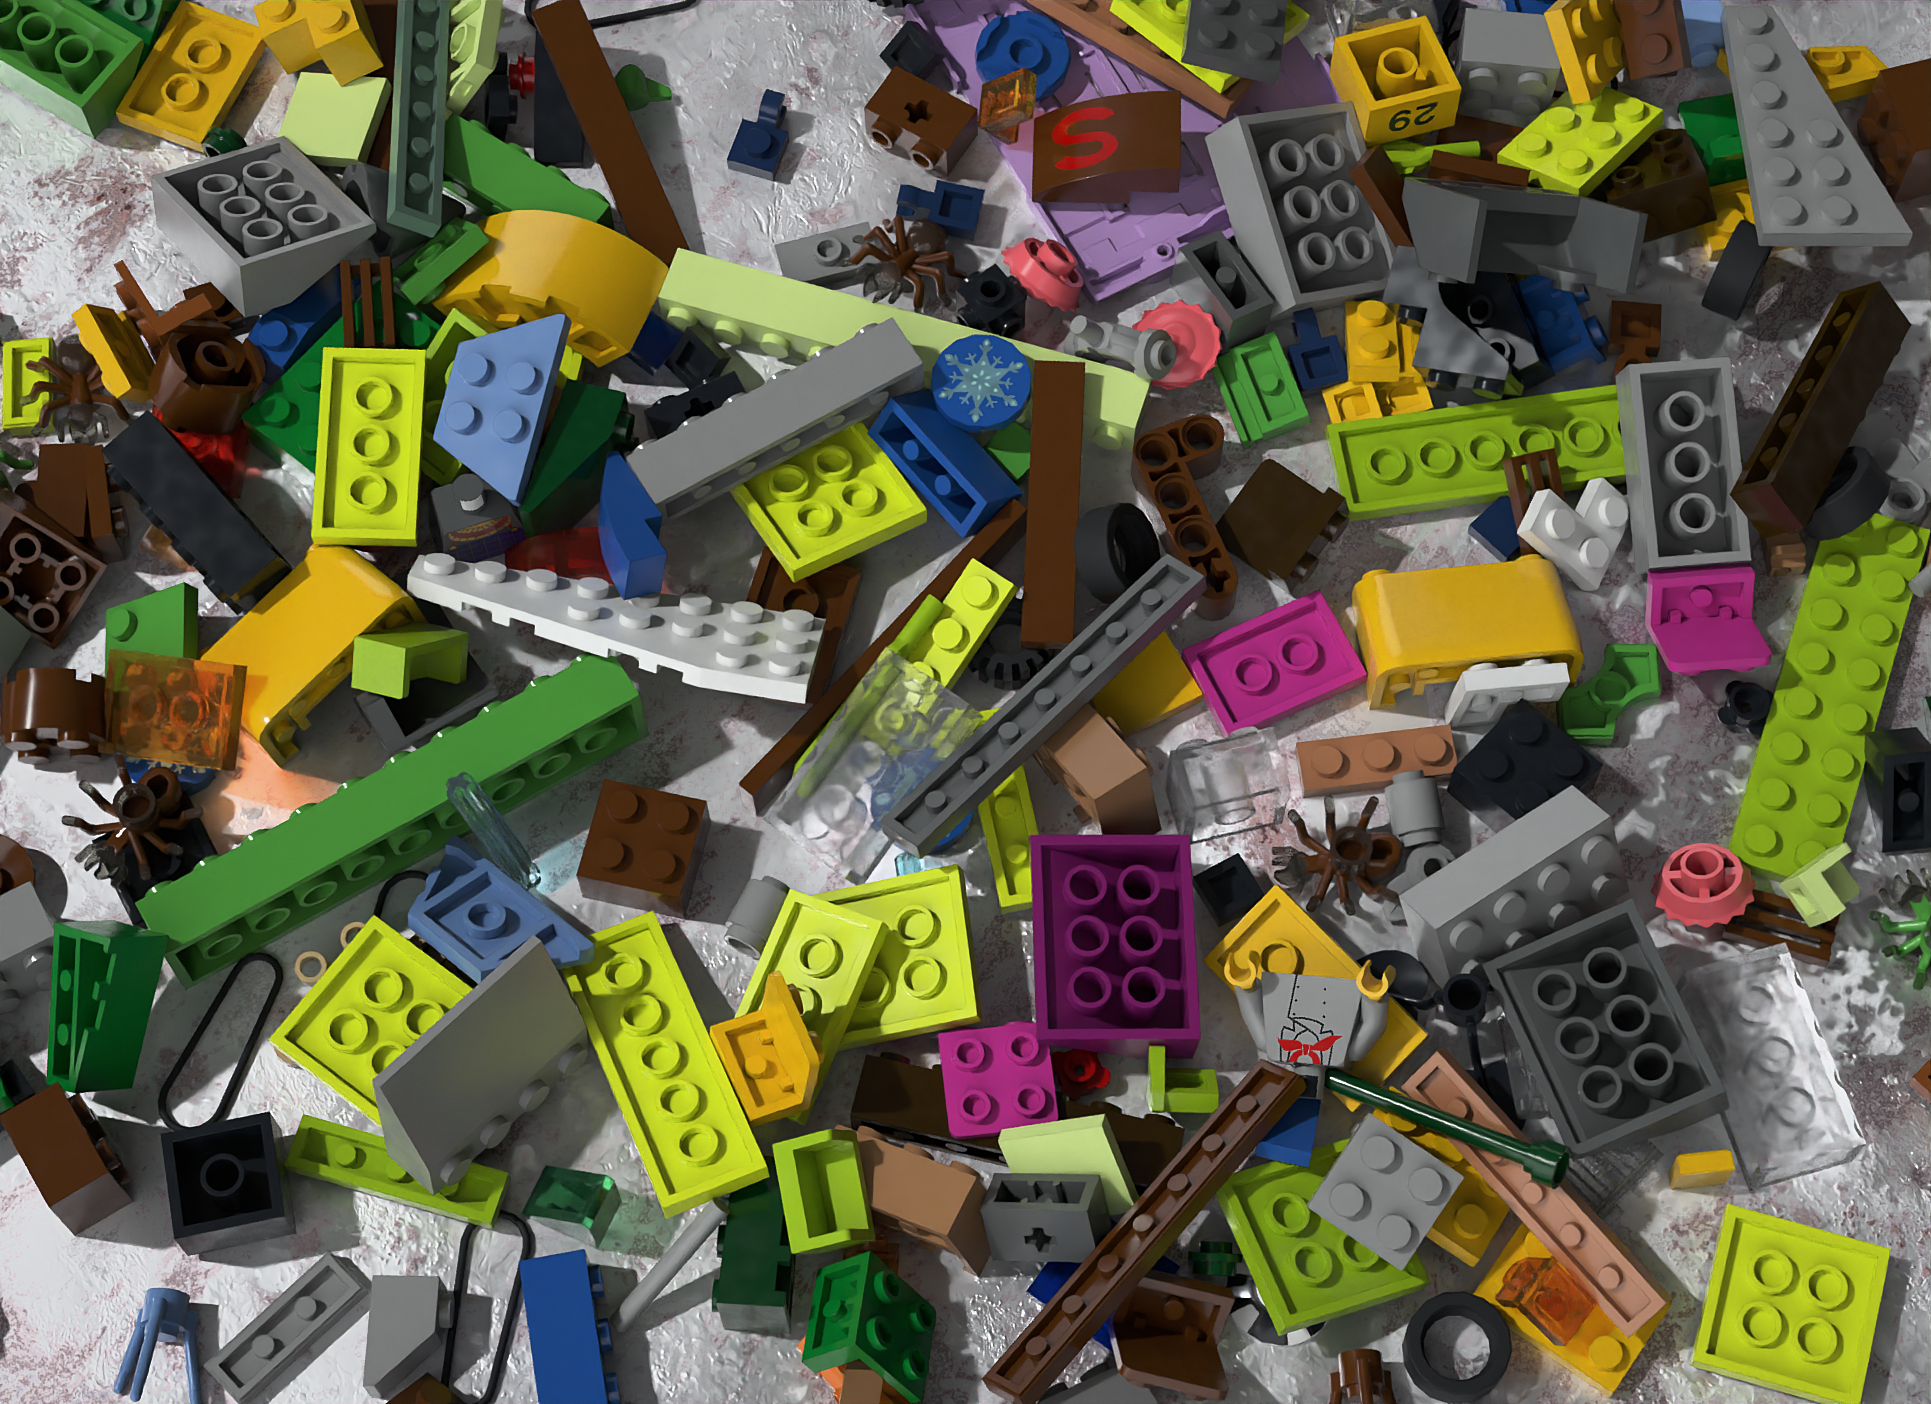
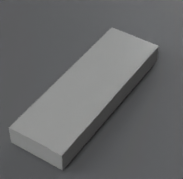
(286, 1329)

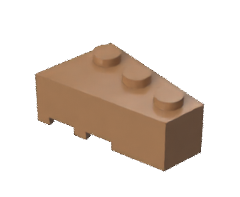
(1101, 774)
(924, 1198)

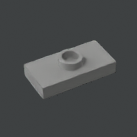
(818, 256)

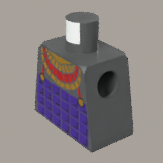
(473, 520)

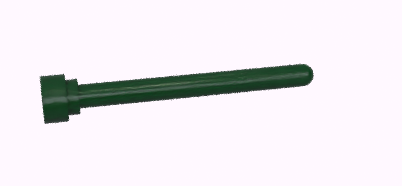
(1544, 1161)

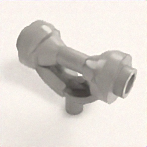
(1147, 351)

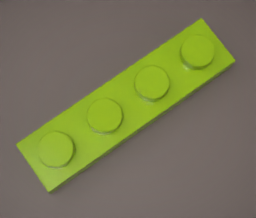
(362, 1164)

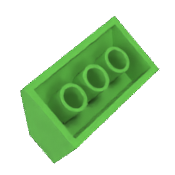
(67, 60)

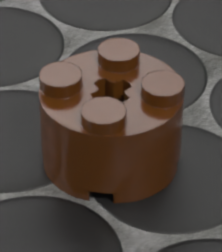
(205, 378)
(53, 715)

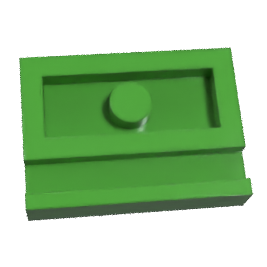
(1260, 390)

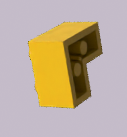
(317, 30)

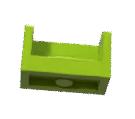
(396, 655)
(823, 1192)

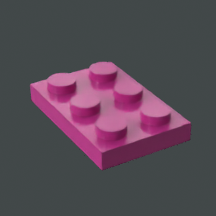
(1274, 665)

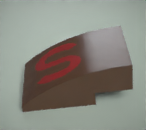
(1108, 148)

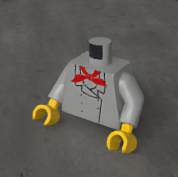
(1312, 1018)

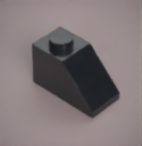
(1899, 788)

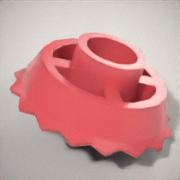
(1046, 272)
(1194, 339)
(1703, 885)

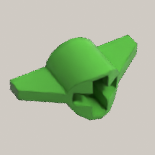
(638, 89)

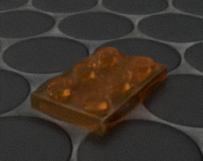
(173, 709)

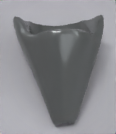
(369, 191)

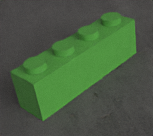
(505, 178)

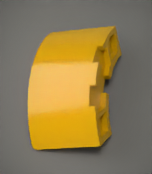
(554, 266)

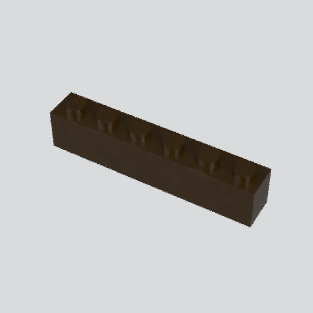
(1821, 411)
(910, 1107)

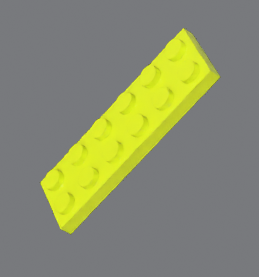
(663, 1068)

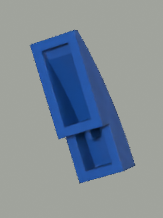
(629, 531)

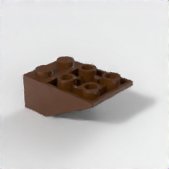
(42, 570)

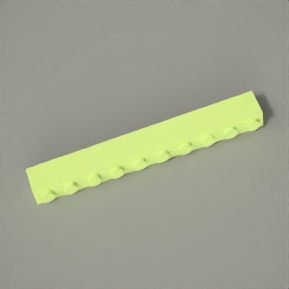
(802, 318)

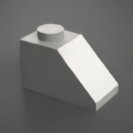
(403, 1328)

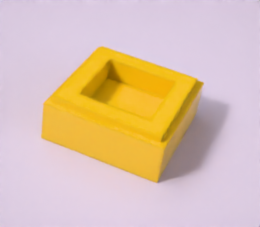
(1701, 1169)

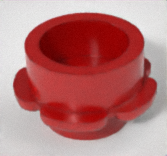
(522, 75)

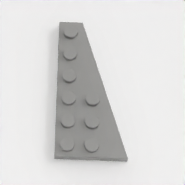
(1798, 154)

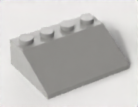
(1299, 209)
(259, 222)
(480, 1068)

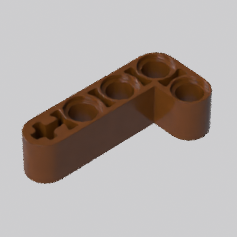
(1192, 522)

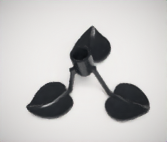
(1463, 1005)

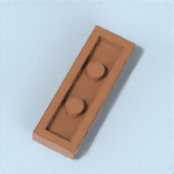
(1372, 759)

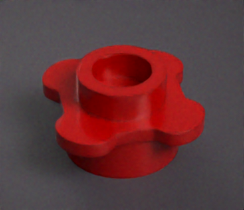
(1079, 1085)

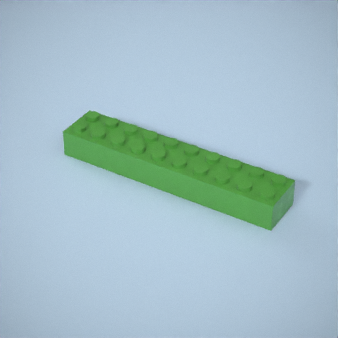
(391, 817)

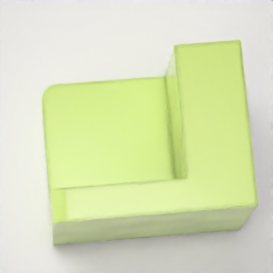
(1821, 886)

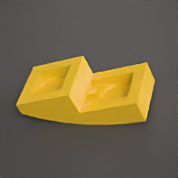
(1376, 399)

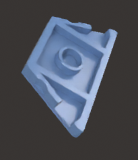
(501, 401)
(484, 916)

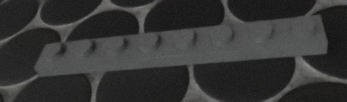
(1042, 706)

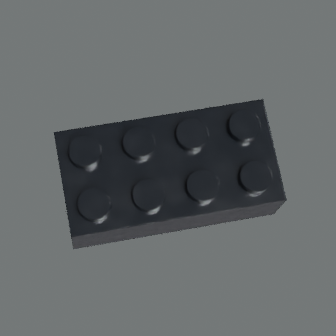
(195, 513)

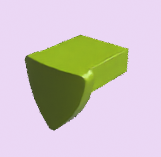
(1179, 1088)

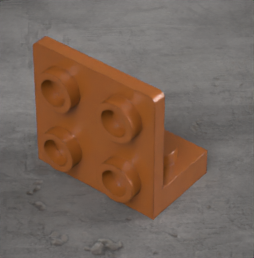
(143, 316)

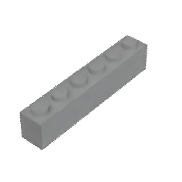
(777, 419)

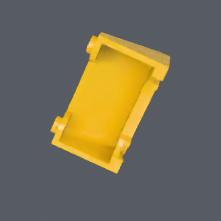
(1444, 620)
(303, 640)

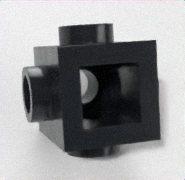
(991, 302)

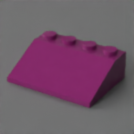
(1115, 944)

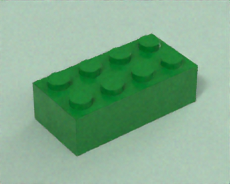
(287, 414)

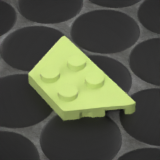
(471, 49)

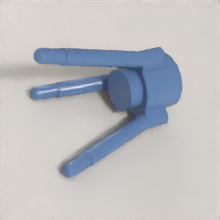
(161, 1320)

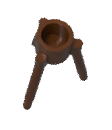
(1361, 1378)

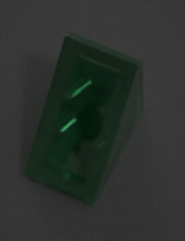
(574, 1203)

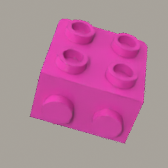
(1705, 618)
(996, 1079)

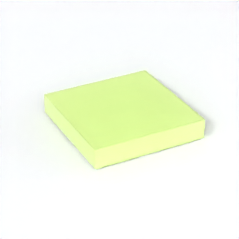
(335, 121)
(1072, 1147)

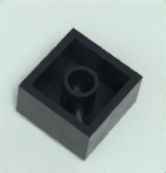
(1520, 768)
(228, 1183)

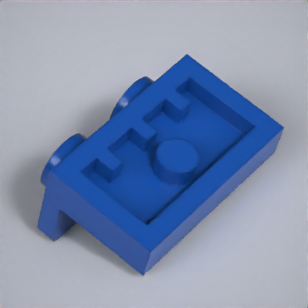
(1564, 323)

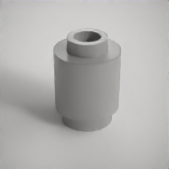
(1414, 809)
(755, 915)

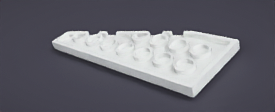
(709, 641)

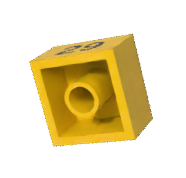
(1396, 80)

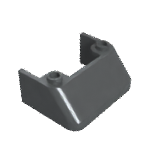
(1522, 231)

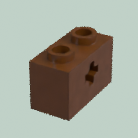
(920, 121)

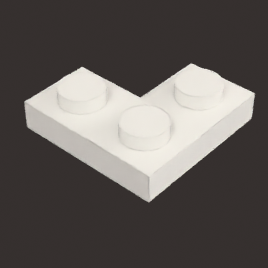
(1581, 539)
(1487, 690)

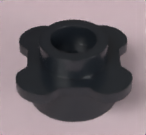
(1745, 694)

